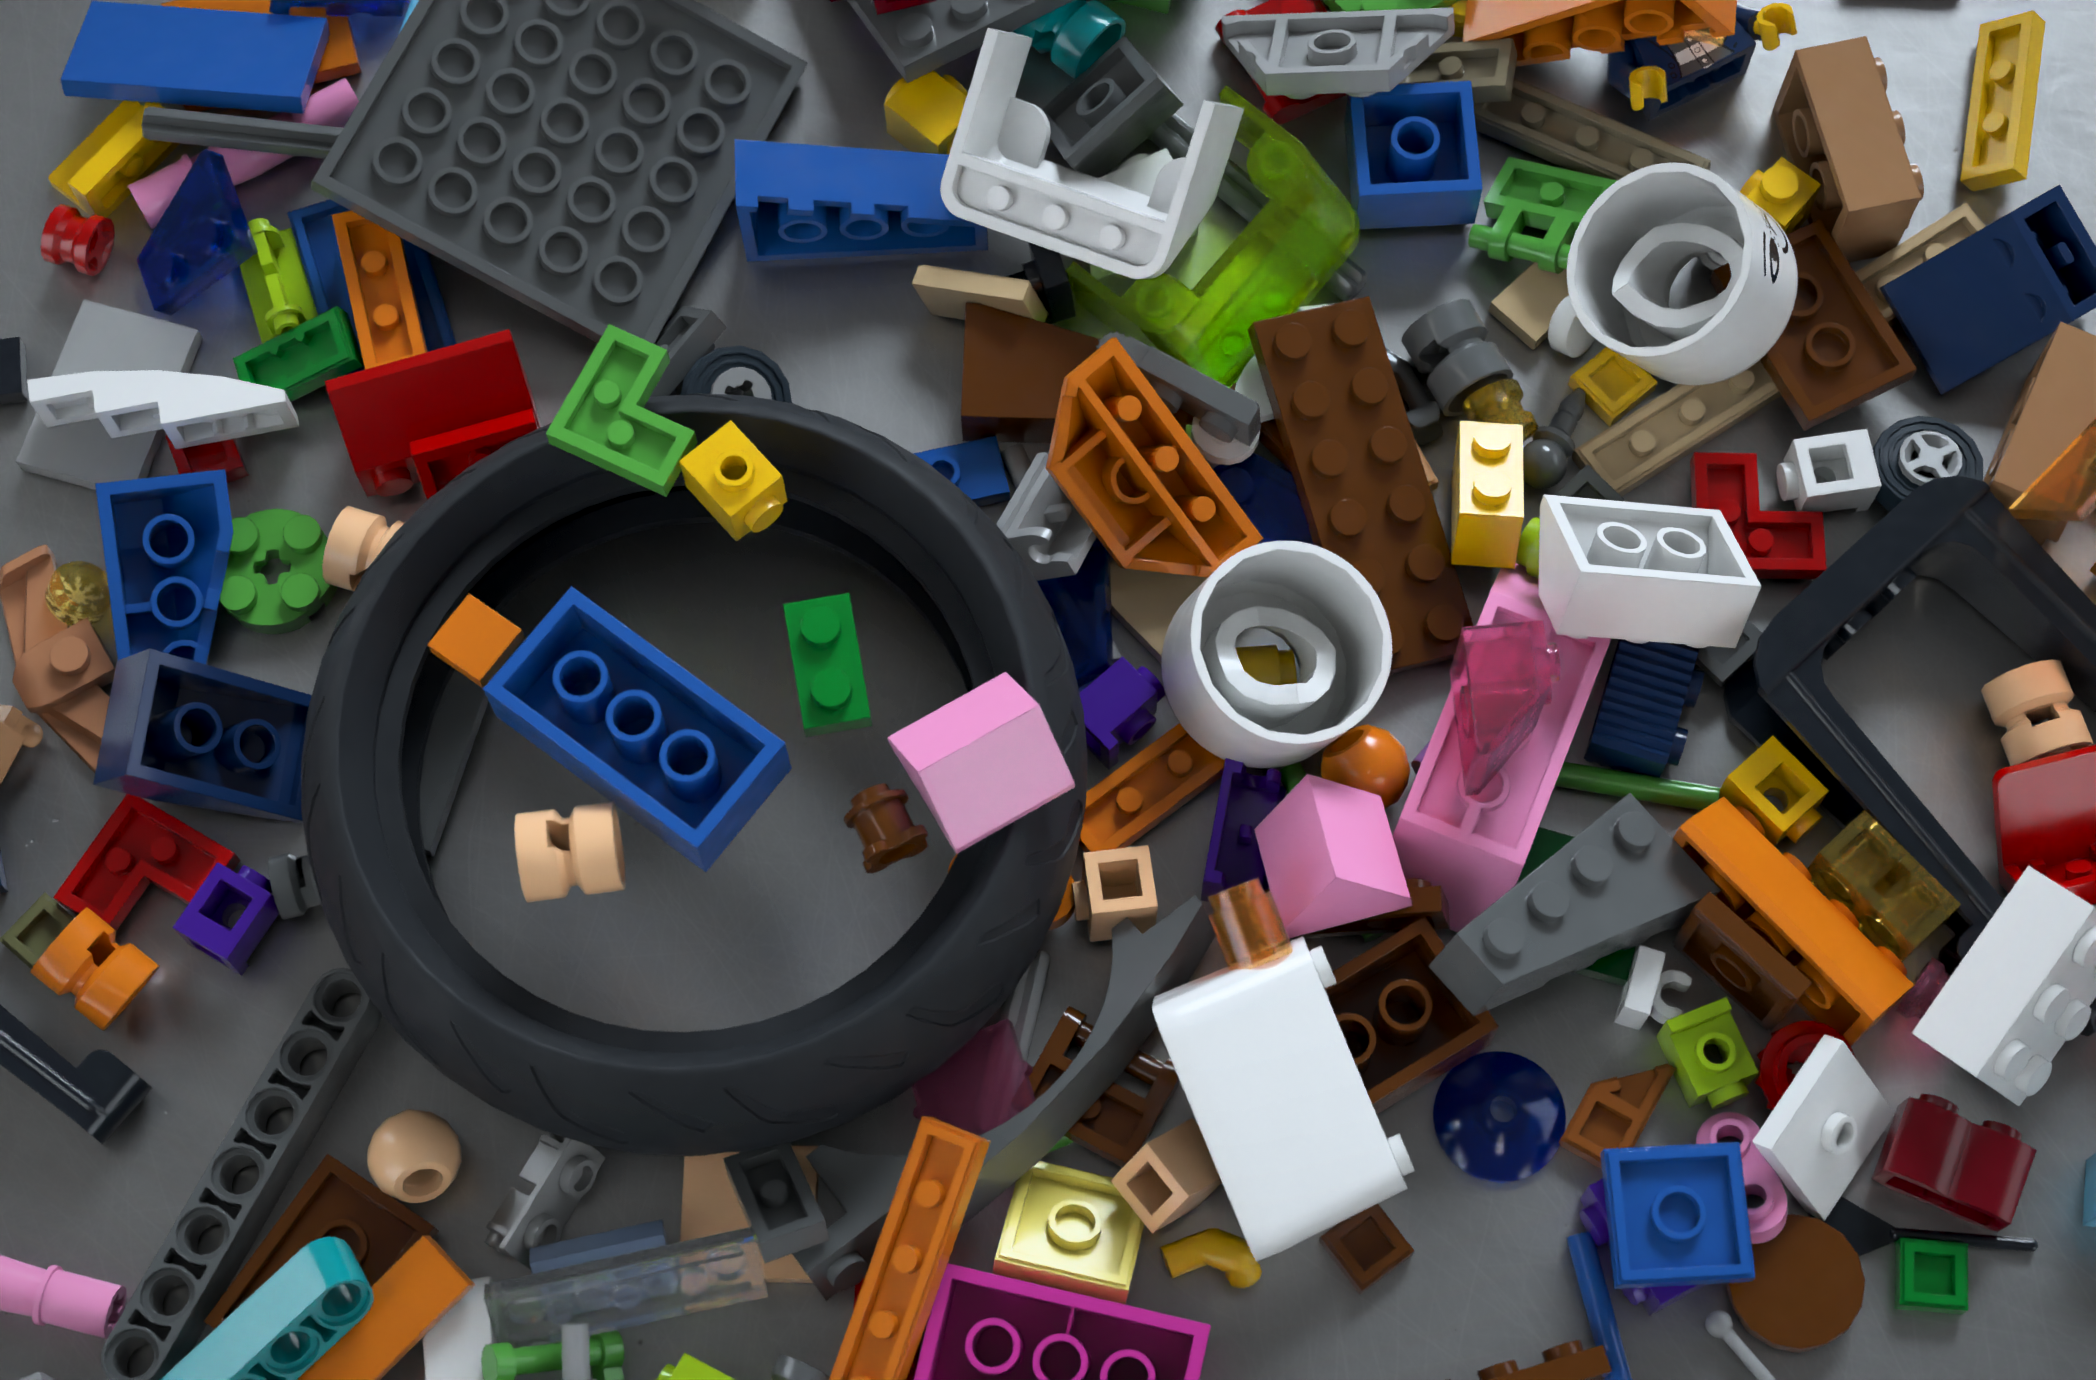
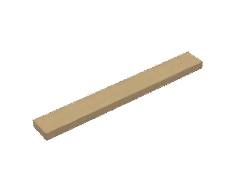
(1696, 414)

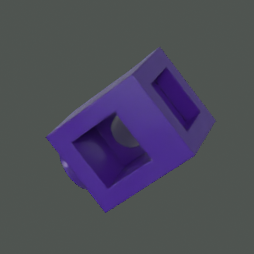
(1119, 709)
(207, 916)

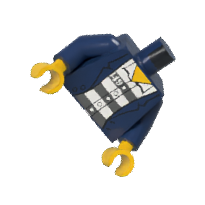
(1674, 74)

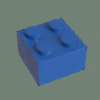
(1414, 156)

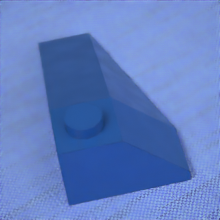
(166, 560)

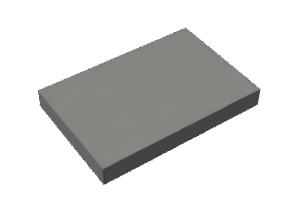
(107, 341)

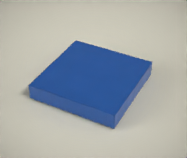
(1677, 1215)

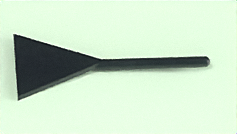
(1870, 1233)

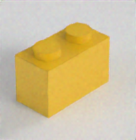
(1487, 494)

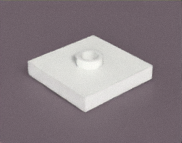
(1824, 1127)

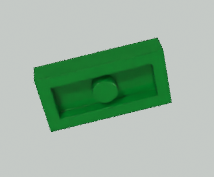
(827, 665)

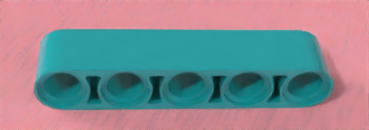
(285, 1320)

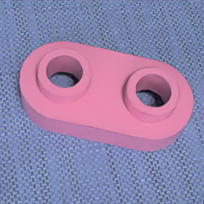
(1758, 1175)

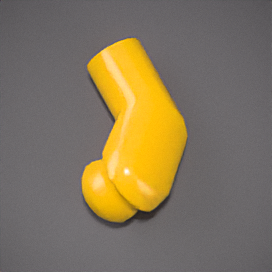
(1214, 1249)

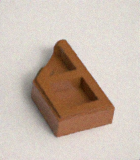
(1614, 1113)

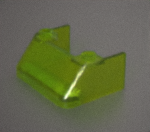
(1262, 275)

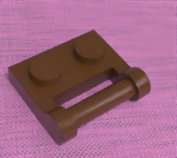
(1119, 1118)

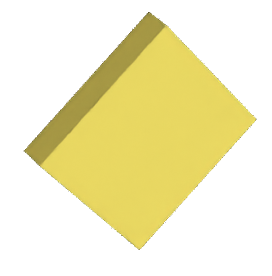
(1070, 1233)

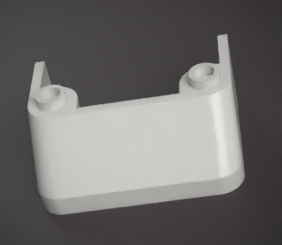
(1005, 184)

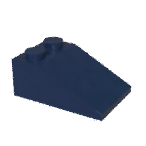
(203, 737)

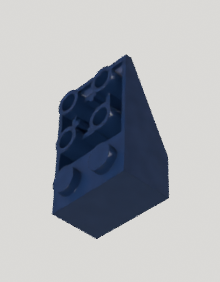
(1997, 289)

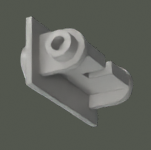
(562, 1175)

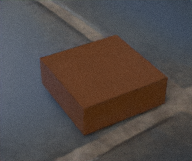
(1366, 1247)

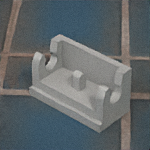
(1045, 525)

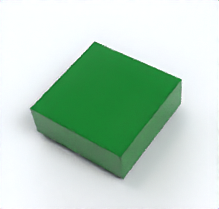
(1931, 1276)

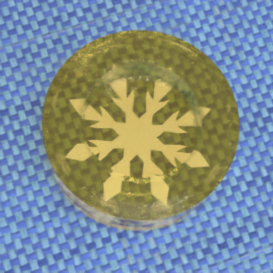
(78, 592)

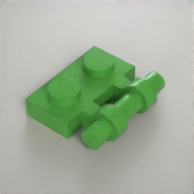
(1536, 198)

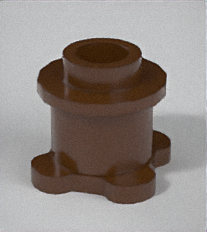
(884, 827)

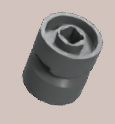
(1453, 351)

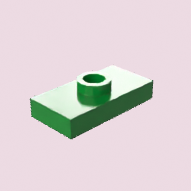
(303, 355)

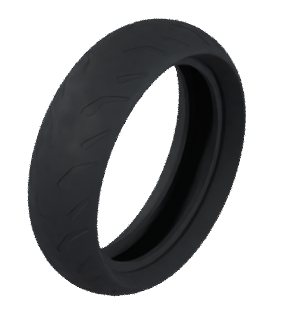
(667, 1089)

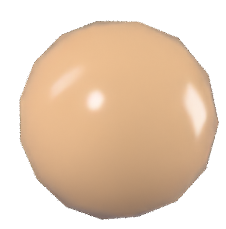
(414, 1156)

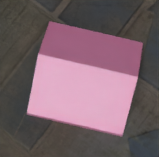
(983, 760)
(1330, 857)

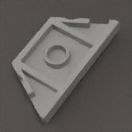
(1335, 50)

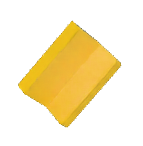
(110, 160)

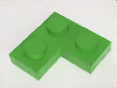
(607, 417)

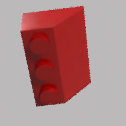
(422, 398)

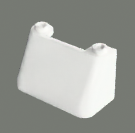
(1279, 1098)

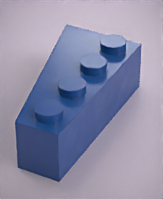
(844, 203)

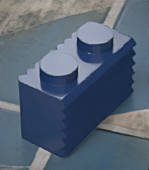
(1642, 707)

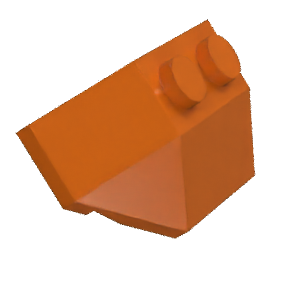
(1140, 473)

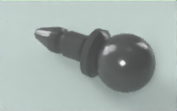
(1551, 445)

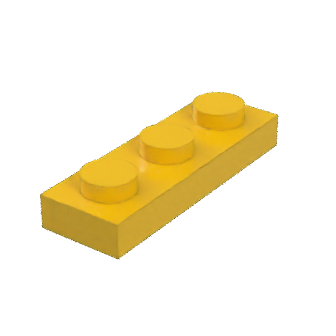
(2003, 101)

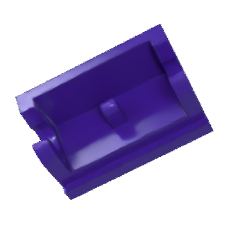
(1233, 845)

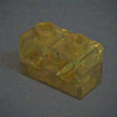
(1882, 886)

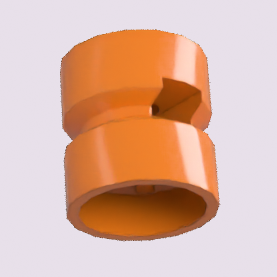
(94, 968)

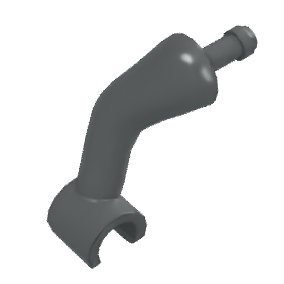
(1423, 412)

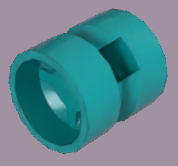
(1075, 34)

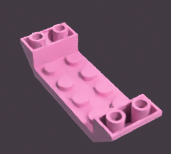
(1482, 840)

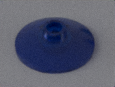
(1494, 1148)

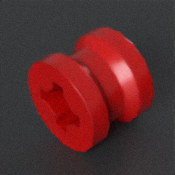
(77, 239)

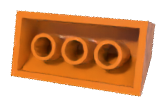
(1820, 937)

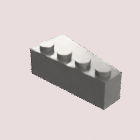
(1583, 903)

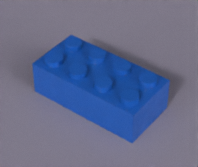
(638, 728)

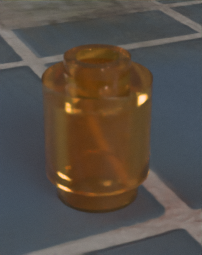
(1248, 926)

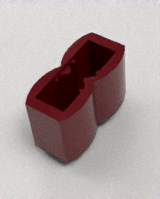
(1955, 1163)

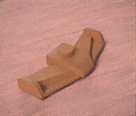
(55, 663)

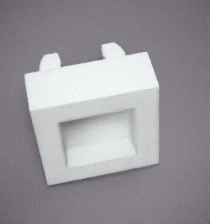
(1643, 990)

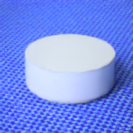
(1566, 331)

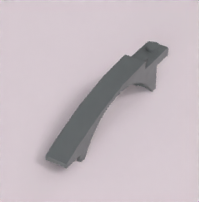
(867, 1183)

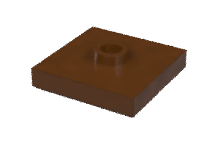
(1740, 962)

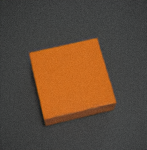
(476, 640)

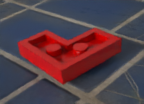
(1772, 541)
(137, 849)

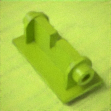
(276, 281)

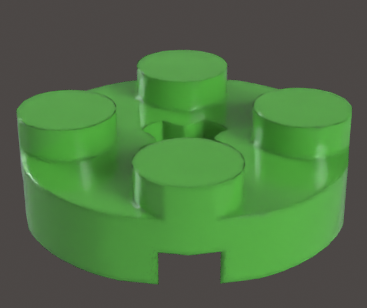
(298, 594)

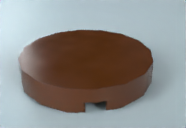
(1803, 1287)

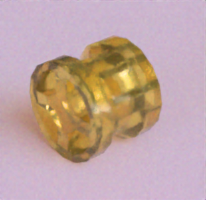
(1500, 404)

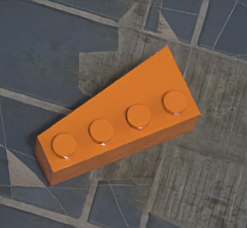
(1550, 28)

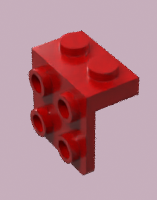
(2048, 820)

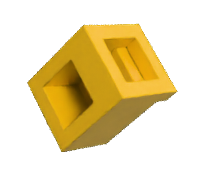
(1783, 193)
(1777, 774)

